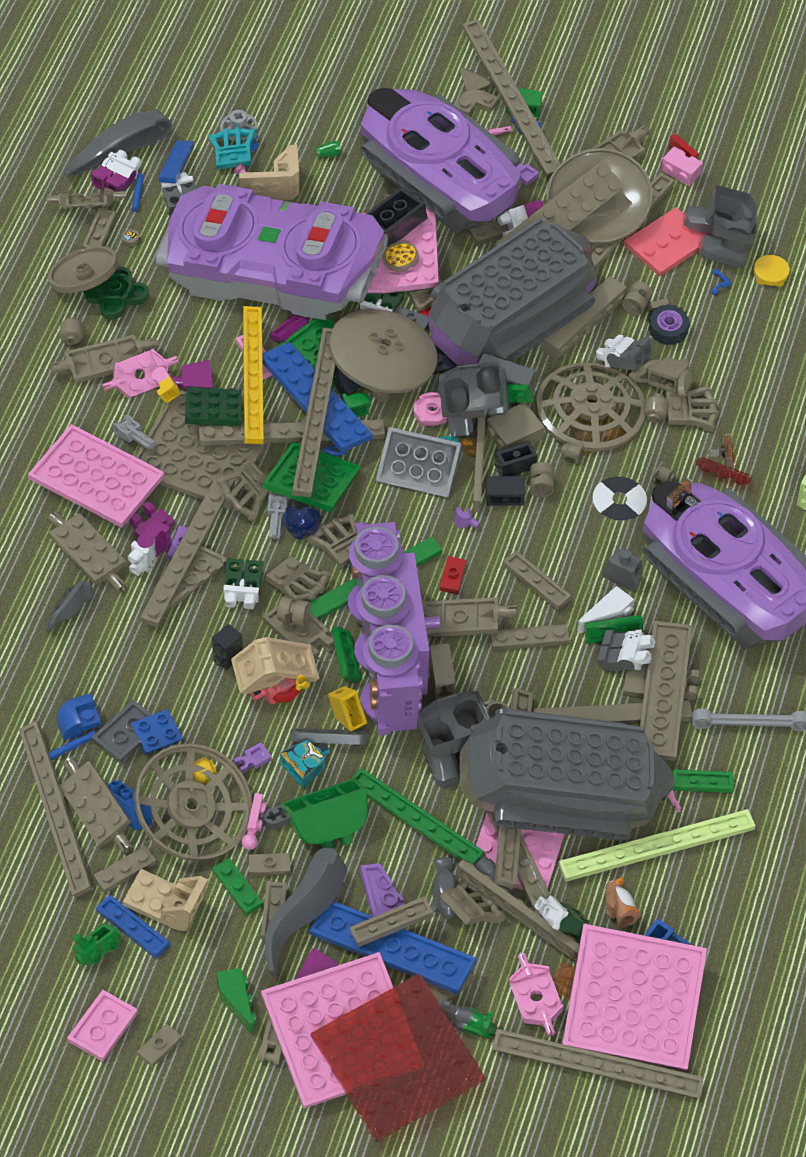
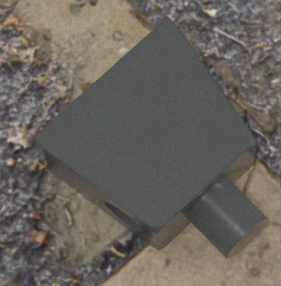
(624, 569)

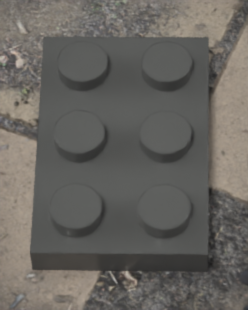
(118, 735)

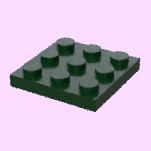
(213, 406)

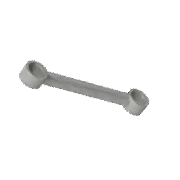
(705, 718)

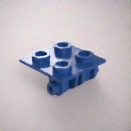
(157, 731)

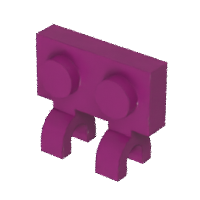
(150, 511)

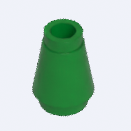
(330, 149)

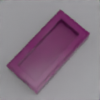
(288, 328)

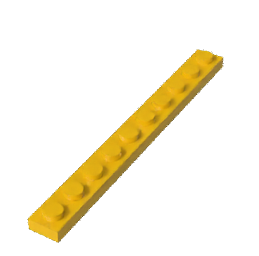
(253, 375)

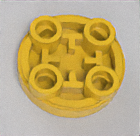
(771, 270)

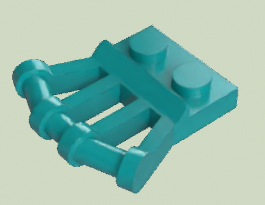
(236, 154)

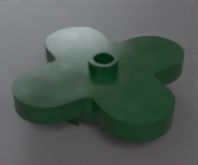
(117, 293)

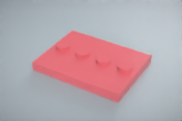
(665, 242)

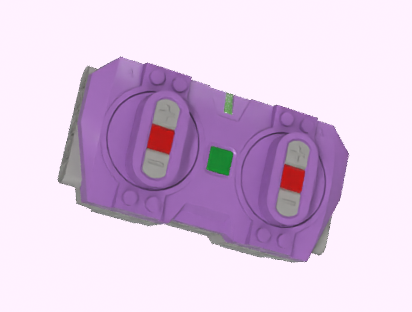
(271, 250)

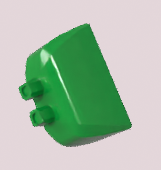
(328, 813)

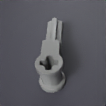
(131, 430)
(275, 510)

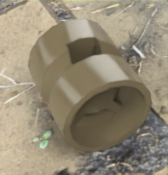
(637, 298)
(542, 479)
(293, 611)

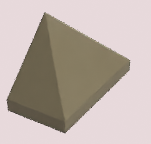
(475, 81)

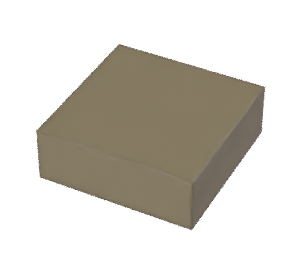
(656, 304)

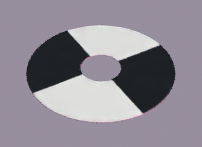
(606, 506)

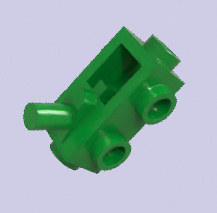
(96, 944)

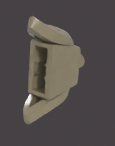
(666, 374)

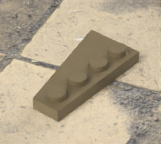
(204, 567)

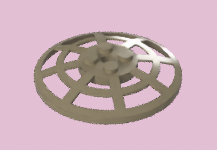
(590, 411)
(200, 795)

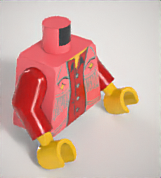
(282, 692)

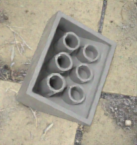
(419, 462)

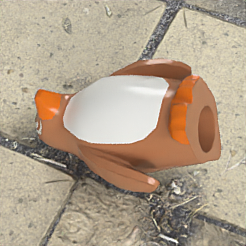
(620, 904)

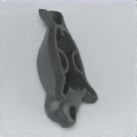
(70, 603)
(443, 881)

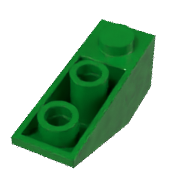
(233, 994)

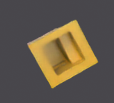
(168, 387)

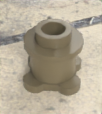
(572, 451)
(663, 473)

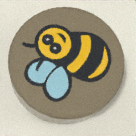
(130, 237)

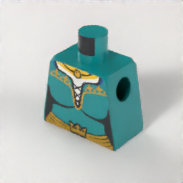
(304, 761)

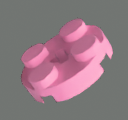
(422, 412)

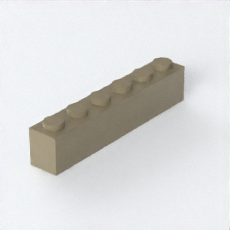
(607, 297)

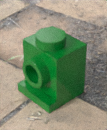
(358, 403)

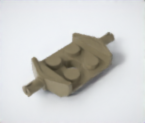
(79, 200)

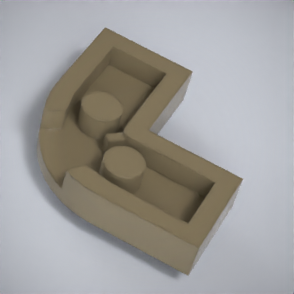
(476, 98)

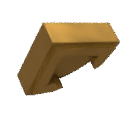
(469, 446)

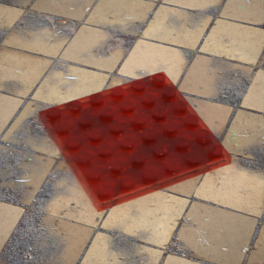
(397, 1057)

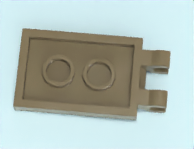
(313, 633)
(636, 680)

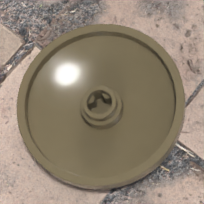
(83, 269)

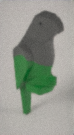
(470, 1020)

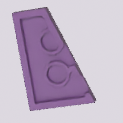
(379, 889)

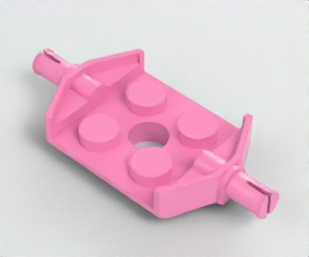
(124, 373)
(532, 980)

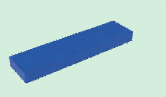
(176, 161)
(133, 926)

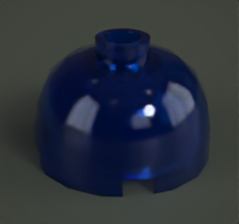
(301, 522)

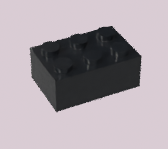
(399, 214)

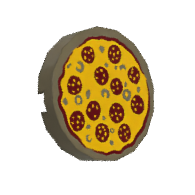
(400, 256)

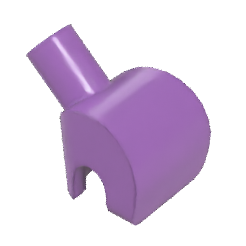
(464, 519)

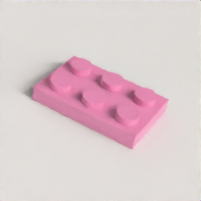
(102, 1025)

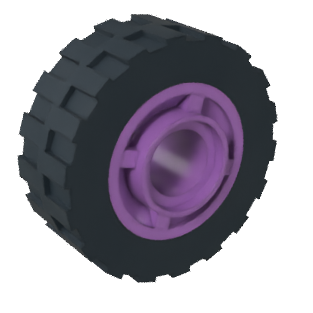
(669, 324)

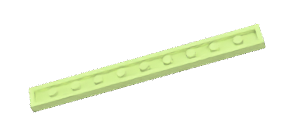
(656, 845)

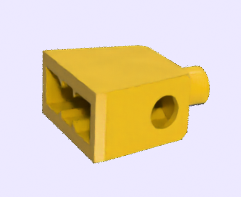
(346, 702)

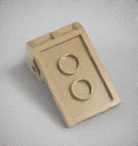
(280, 184)
(270, 661)
(165, 901)

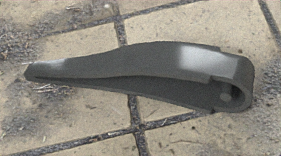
(126, 135)
(309, 900)

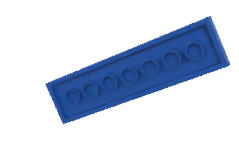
(297, 378)
(399, 950)

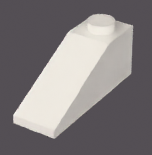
(613, 606)

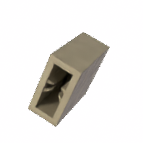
(515, 427)
(441, 671)

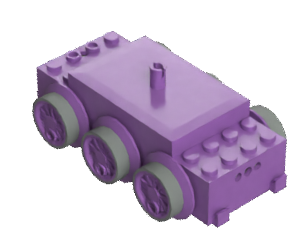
(394, 627)

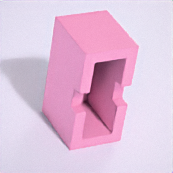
(681, 166)

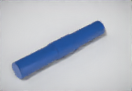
(137, 192)
(71, 745)

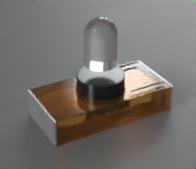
(727, 451)
(681, 494)

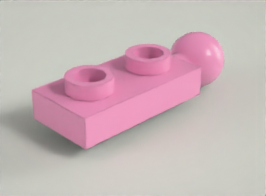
(250, 840)

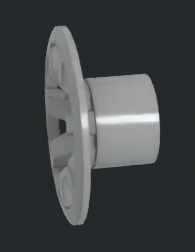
(241, 119)

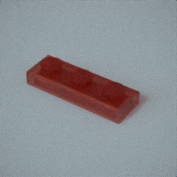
(724, 471)

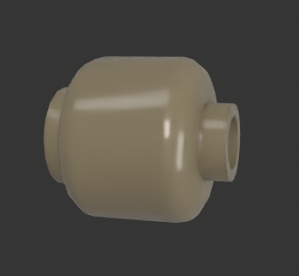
(71, 331)
(656, 408)

